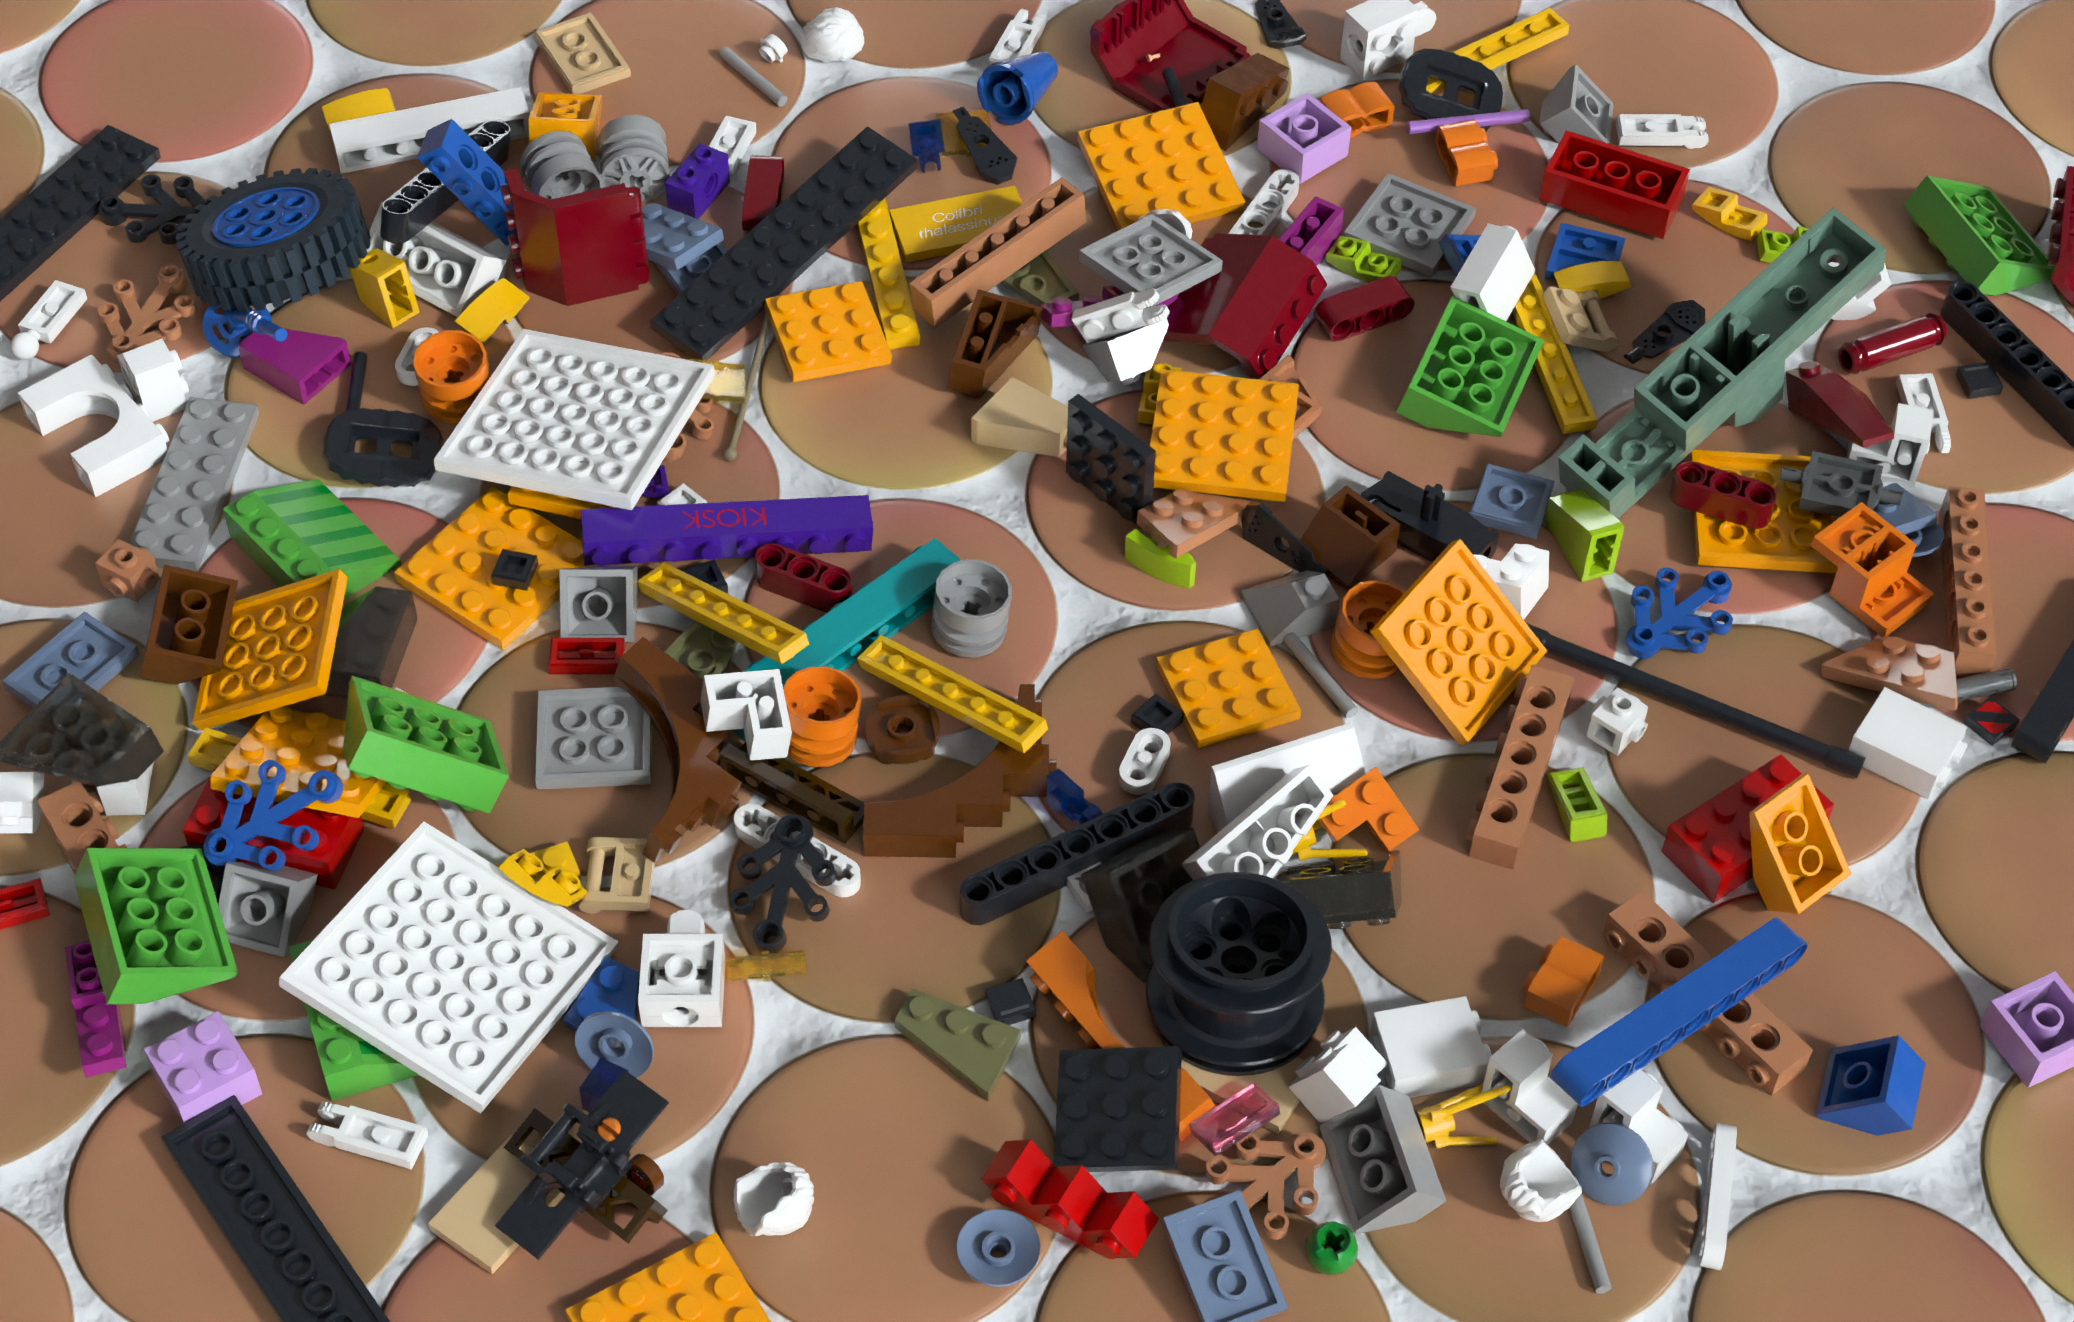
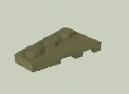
(1042, 281)
(703, 650)
(963, 1039)

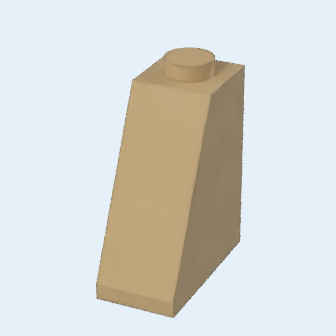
(1022, 421)

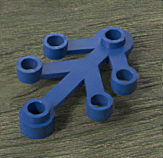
(1647, 638)
(266, 818)

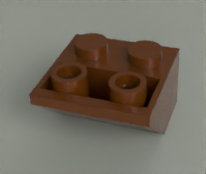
(1351, 537)

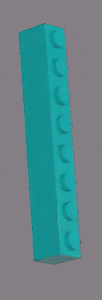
(875, 610)

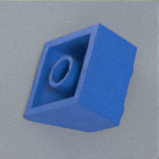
(1872, 1086)

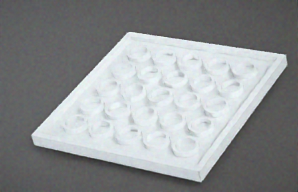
(575, 419)
(449, 966)

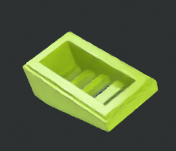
(1578, 806)

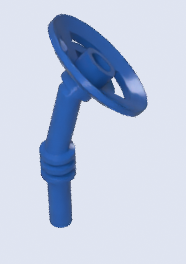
(240, 325)

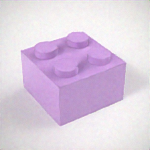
(1304, 137)
(2034, 1028)
(202, 1067)

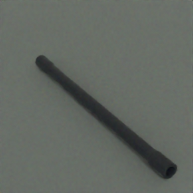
(1830, 755)

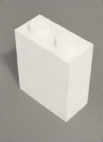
(1495, 272)
(1909, 743)
(1431, 1047)

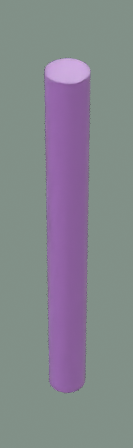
(1483, 120)

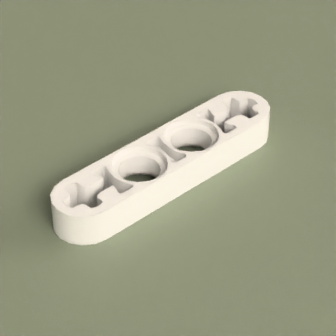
(1269, 193)
(767, 823)
(1717, 1196)

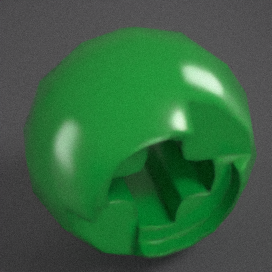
(1326, 1259)

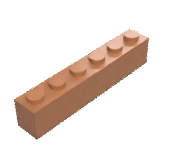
(998, 252)

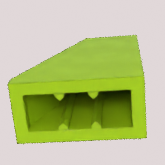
(1585, 533)

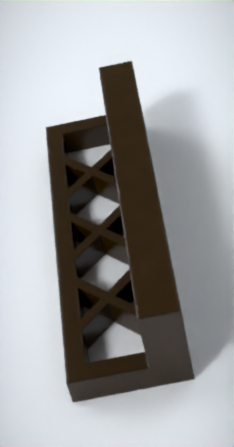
(796, 797)
(627, 1189)

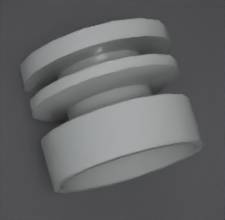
(634, 154)
(559, 166)
(971, 608)

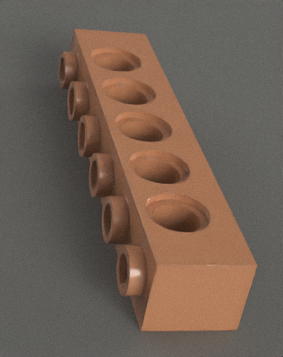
(1967, 581)
(1521, 766)
(77, 823)
(1670, 945)

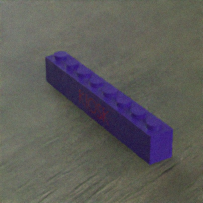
(725, 529)

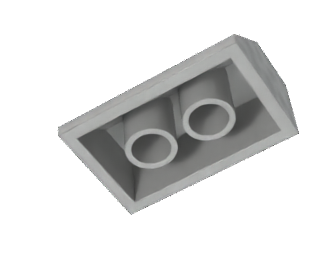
(1382, 1162)

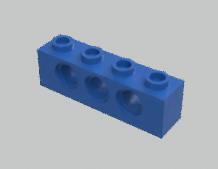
(467, 174)

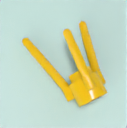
(1303, 848)
(1438, 1120)

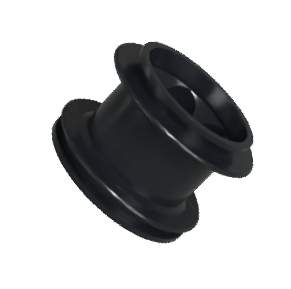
(1237, 972)

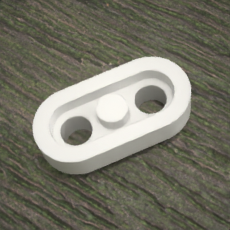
(404, 362)
(1143, 764)

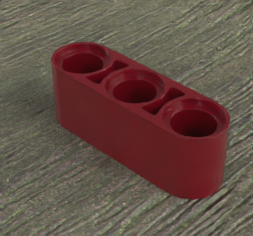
(762, 189)
(1364, 308)
(1722, 494)
(802, 577)

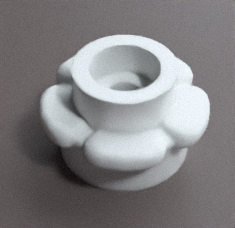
(772, 48)

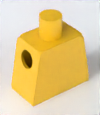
(385, 287)

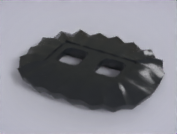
(1455, 73)
(384, 428)

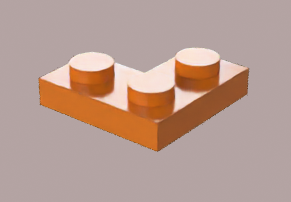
(1372, 802)

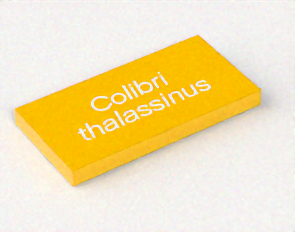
(949, 223)

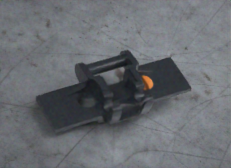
(592, 1170)

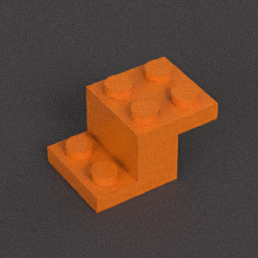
(1872, 569)

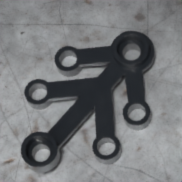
(115, 211)
(781, 879)

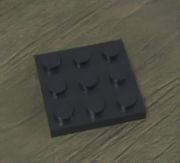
(1109, 459)
(1119, 1109)

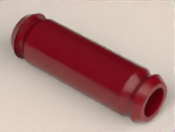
(1892, 343)

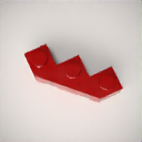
(1069, 1201)

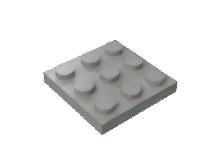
(1409, 223)
(1150, 257)
(591, 739)

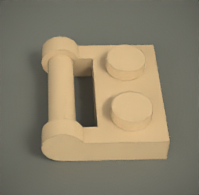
(1572, 323)
(630, 878)

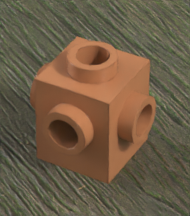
(127, 570)

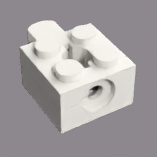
(1382, 34)
(682, 975)

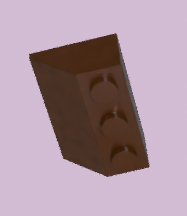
(188, 626)

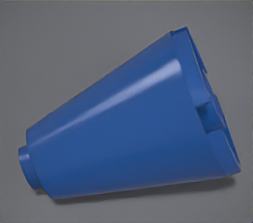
(1016, 86)

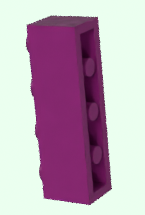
(1315, 229)

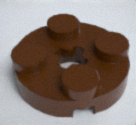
(902, 748)

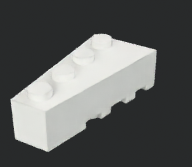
(1267, 830)

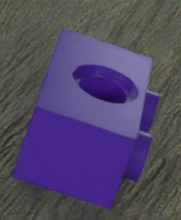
(698, 181)

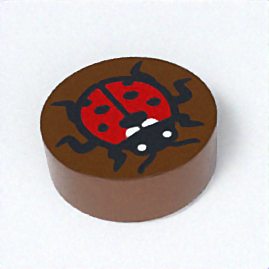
(645, 1174)

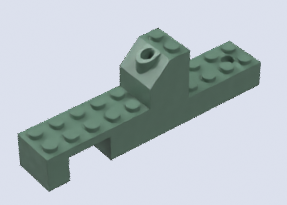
(1727, 367)

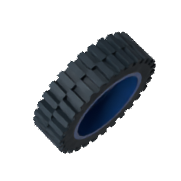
(273, 239)

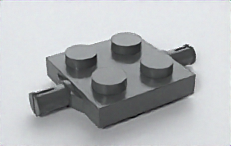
(1838, 484)

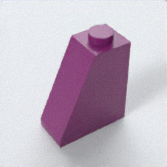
(298, 364)

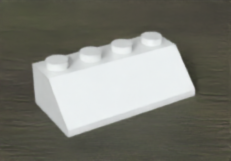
(442, 265)
(1243, 780)

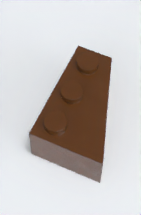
(1241, 96)
(991, 341)

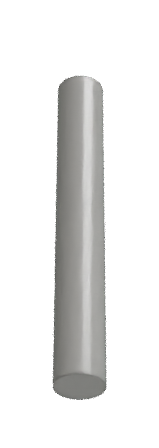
(753, 76)
(1320, 675)
(1590, 1245)

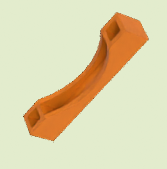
(1072, 980)

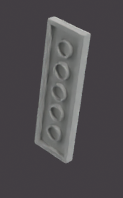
(194, 481)

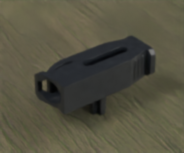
(1427, 519)

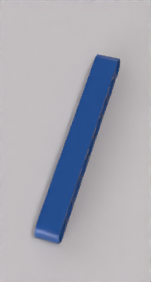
(1677, 1012)

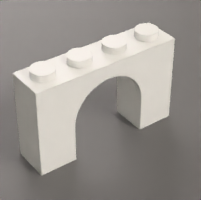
(88, 390)

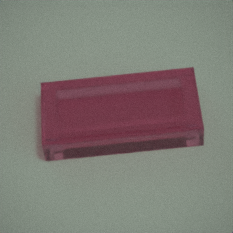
(1234, 1119)

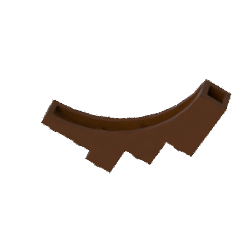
(673, 703)
(936, 820)

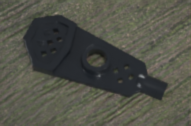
(1278, 31)
(992, 161)
(1679, 320)
(1266, 532)

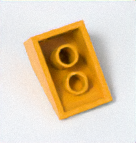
(567, 112)
(1794, 849)

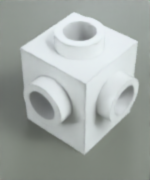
(1617, 721)

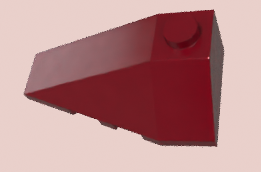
(1835, 404)

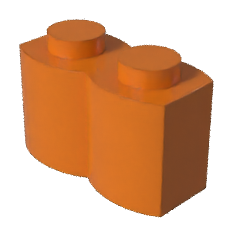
(1361, 107)
(1465, 152)
(1562, 981)

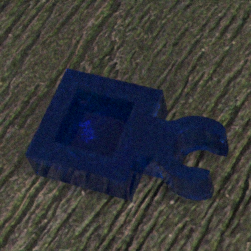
(927, 142)
(1069, 798)

